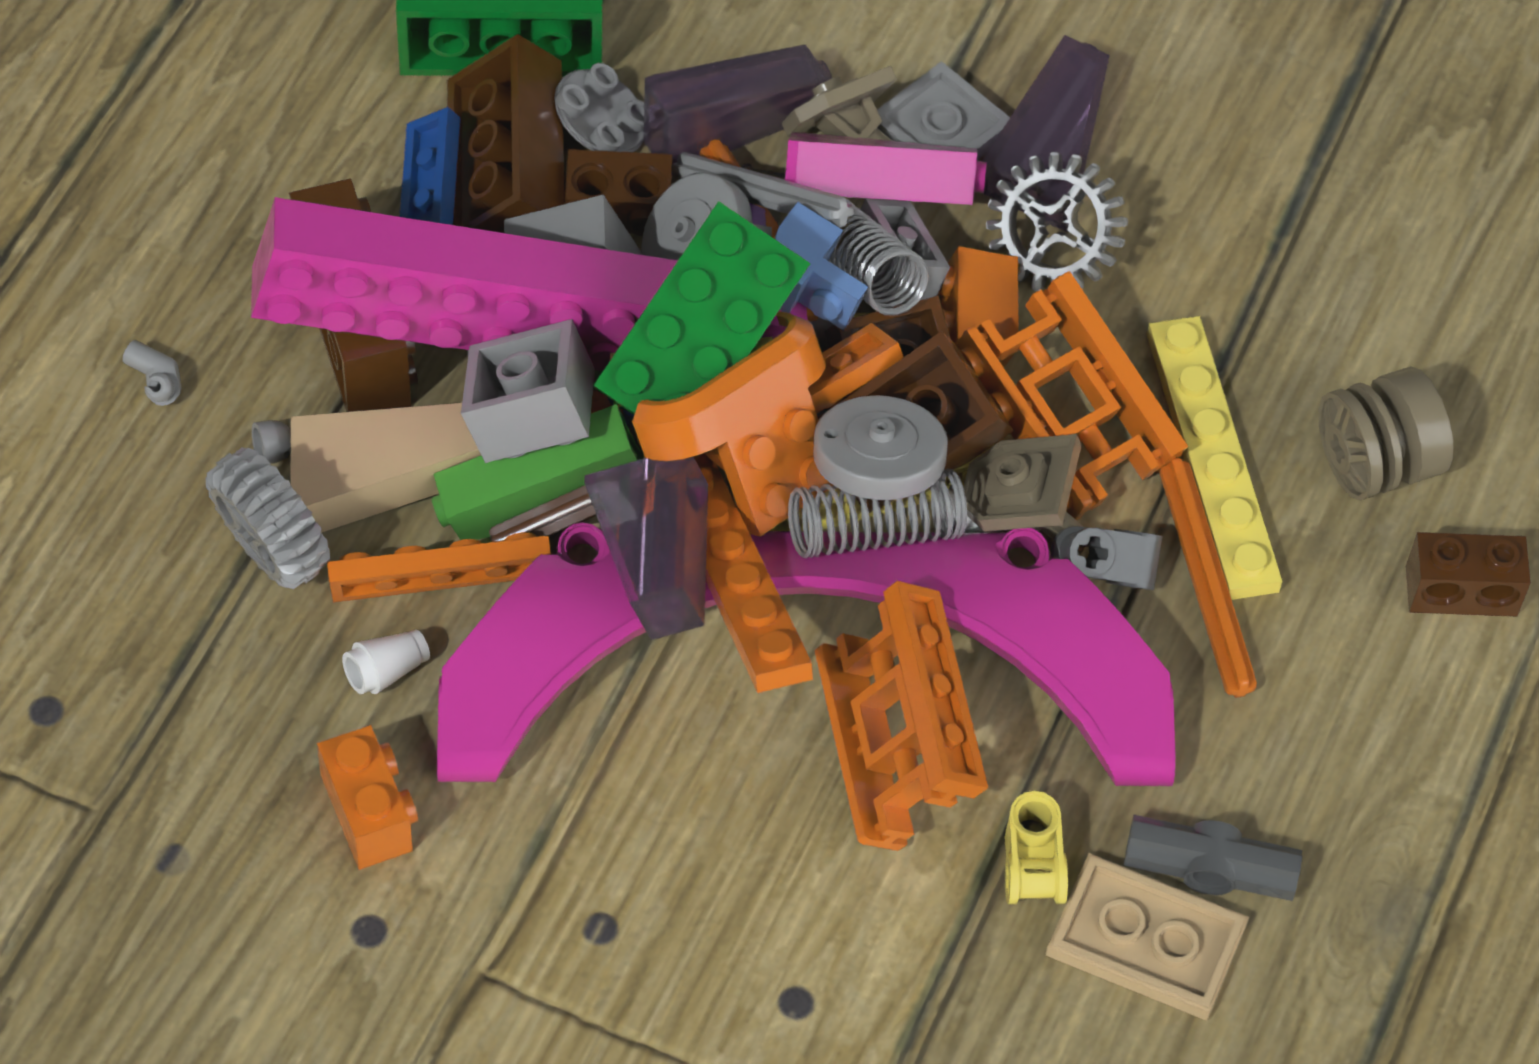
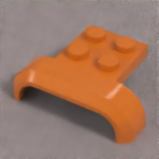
(756, 419)

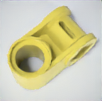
(1035, 860)

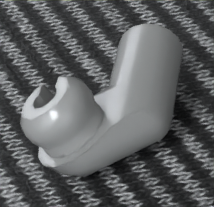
(160, 370)

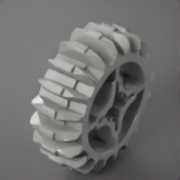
(1034, 208)
(267, 518)

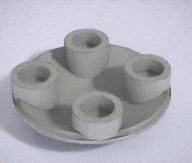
(600, 110)

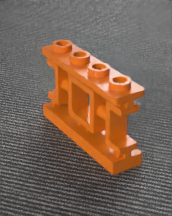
(1099, 370)
(933, 710)

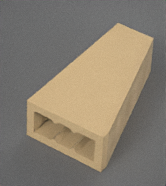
(374, 459)

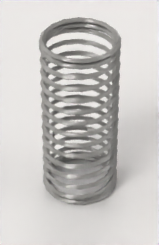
(896, 249)
(814, 535)

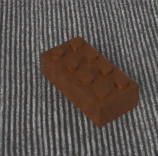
(367, 368)

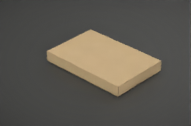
(1147, 936)

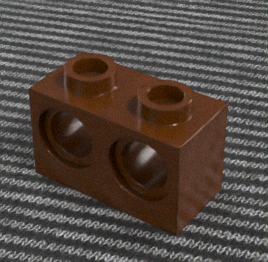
(626, 179)
(1467, 574)

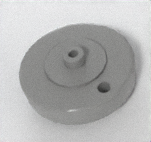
(684, 210)
(880, 447)

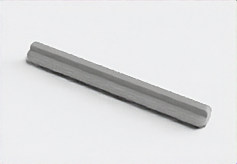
(769, 190)

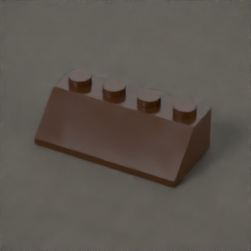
(507, 135)

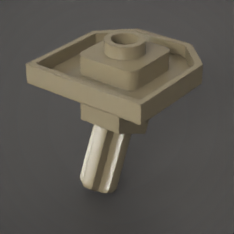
(843, 107)
(1024, 485)

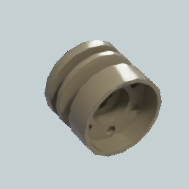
(1385, 433)

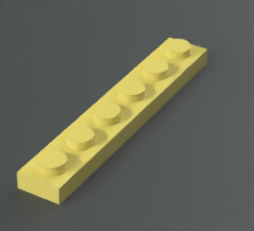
(1214, 456)

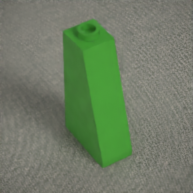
(485, 494)

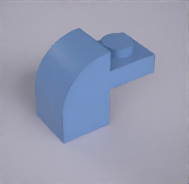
(823, 287)

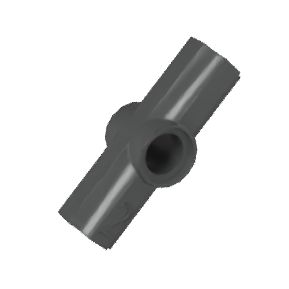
(1213, 857)

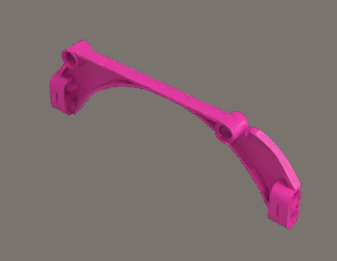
(1037, 617)

